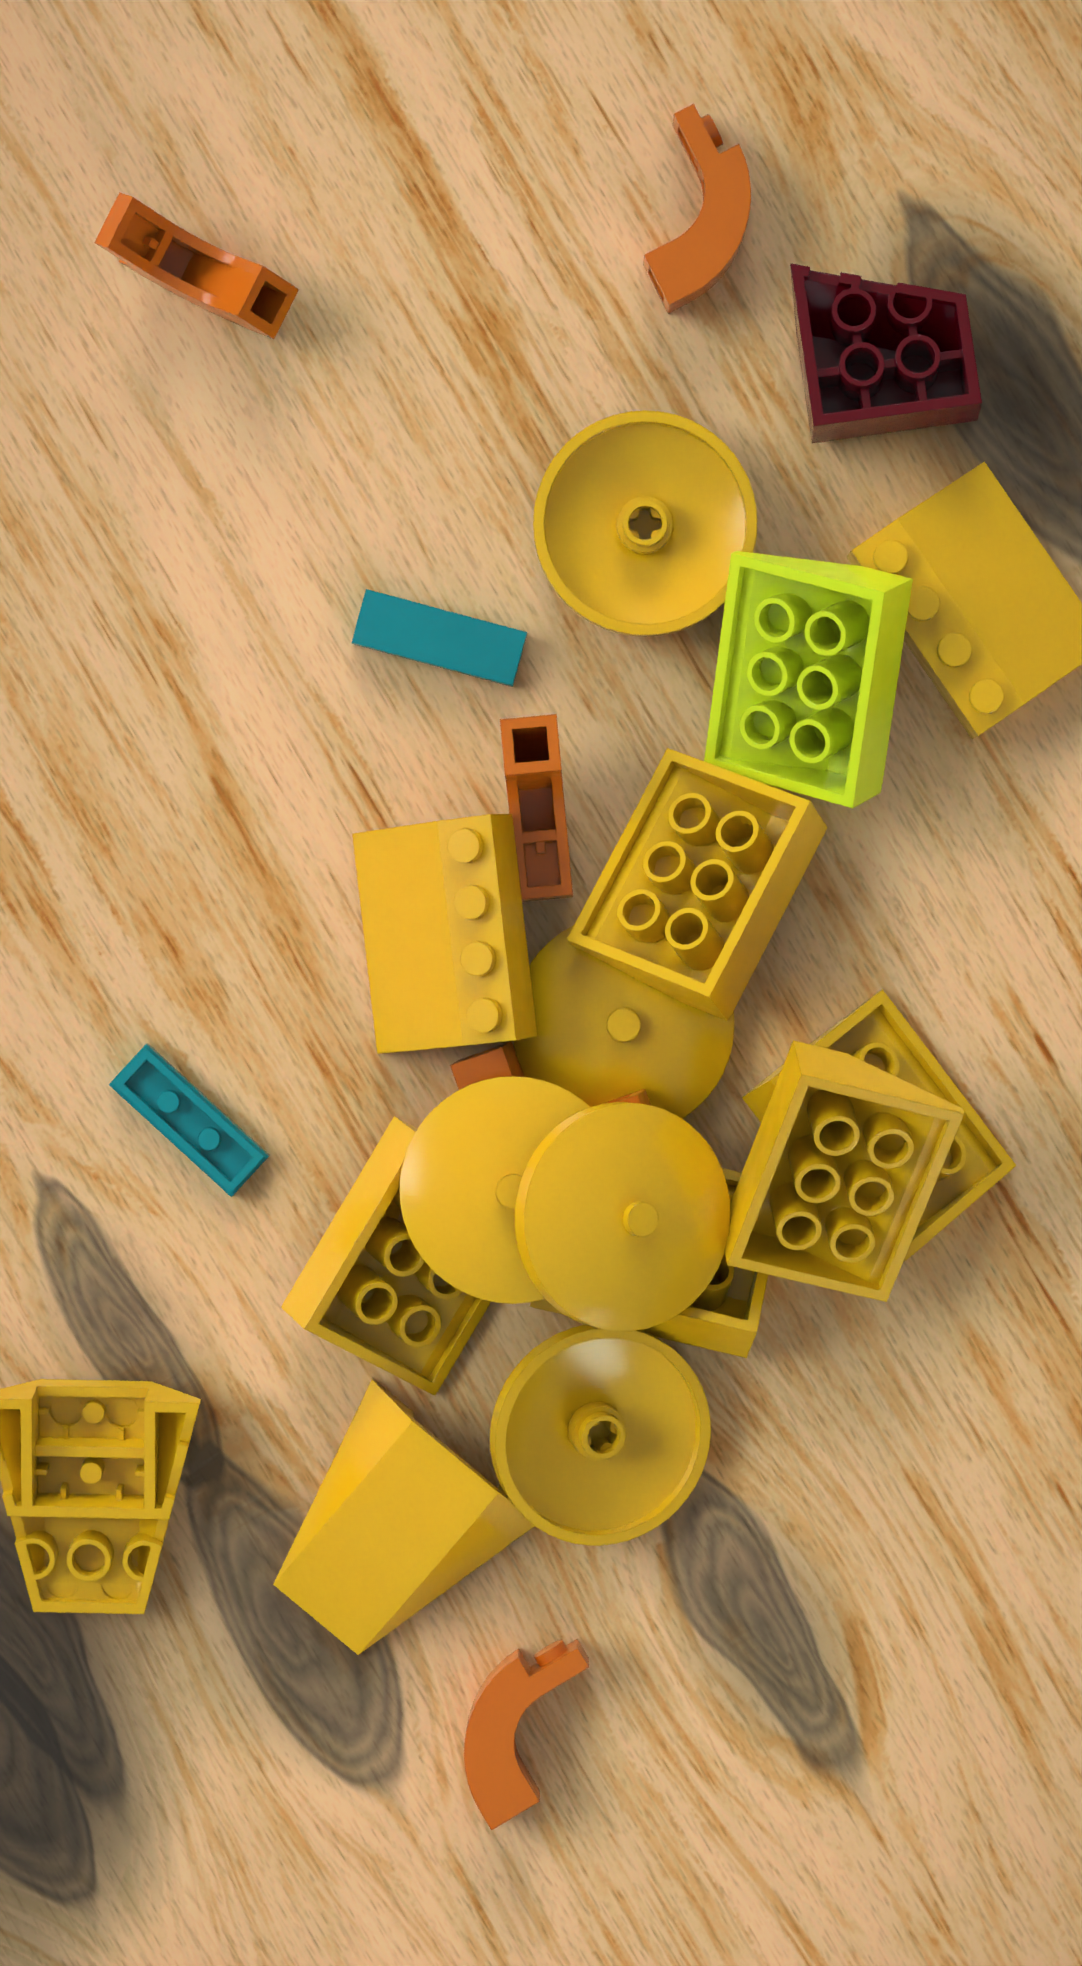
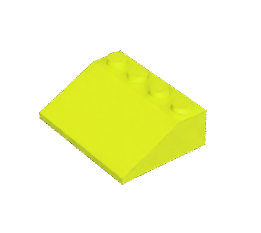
(808, 675)

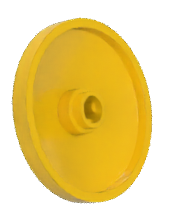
(643, 522)
(617, 1035)
(465, 1181)
(622, 1216)
(600, 1435)

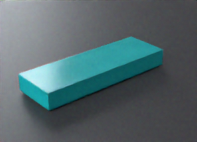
(439, 638)
(189, 1120)

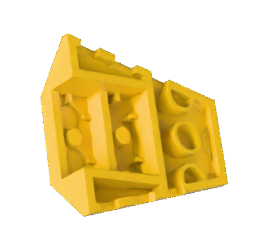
(91, 1487)
(392, 1526)

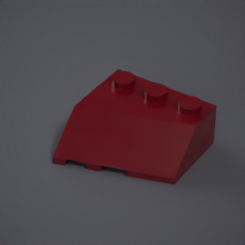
(882, 355)

